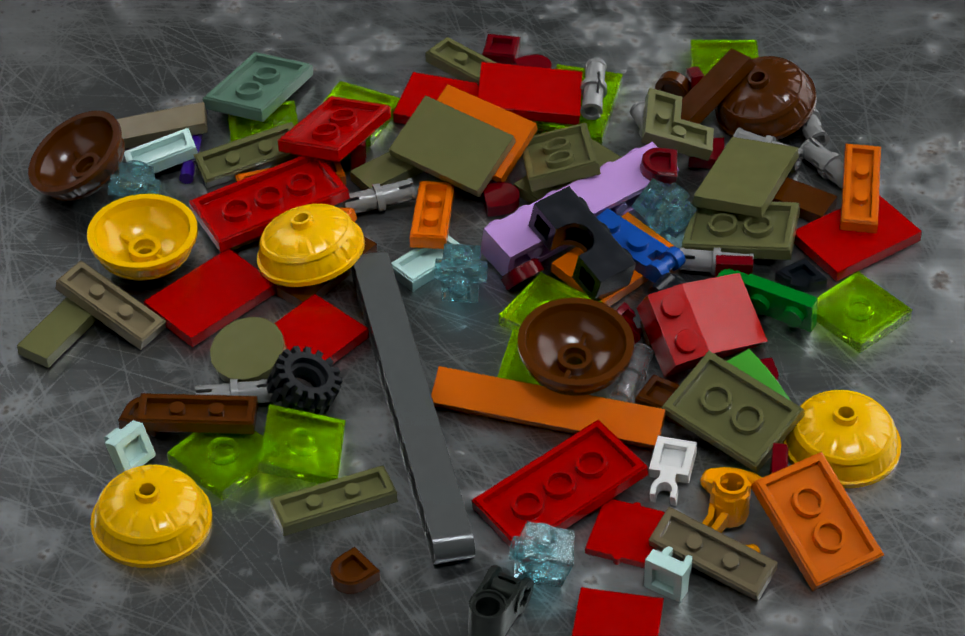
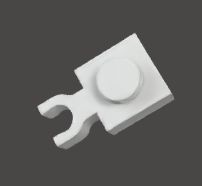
(671, 464)

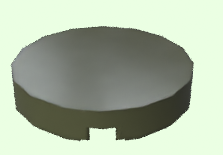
(247, 349)

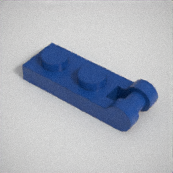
(649, 254)

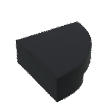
(801, 277)

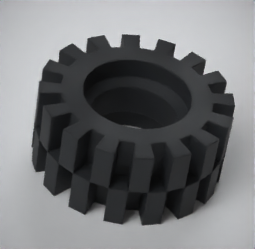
(311, 368)

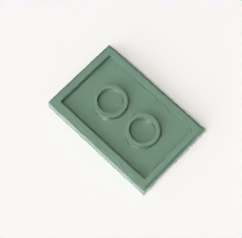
(258, 86)

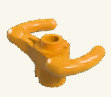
(729, 497)

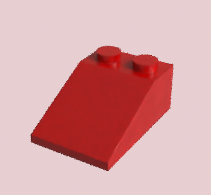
(698, 319)

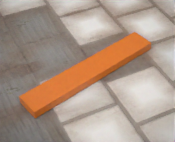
(544, 408)

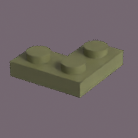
(667, 130)

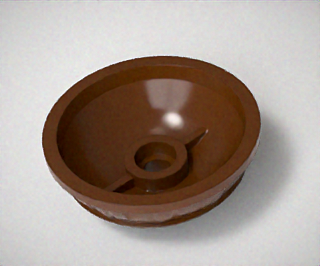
(769, 100)
(77, 156)
(575, 345)

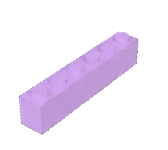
(512, 242)

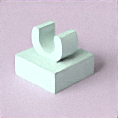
(129, 446)
(667, 574)

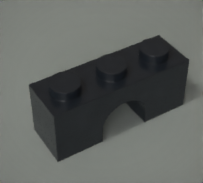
(568, 221)

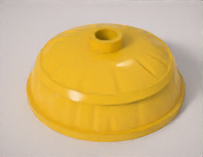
(142, 236)
(309, 246)
(852, 435)
(151, 517)

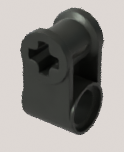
(498, 603)

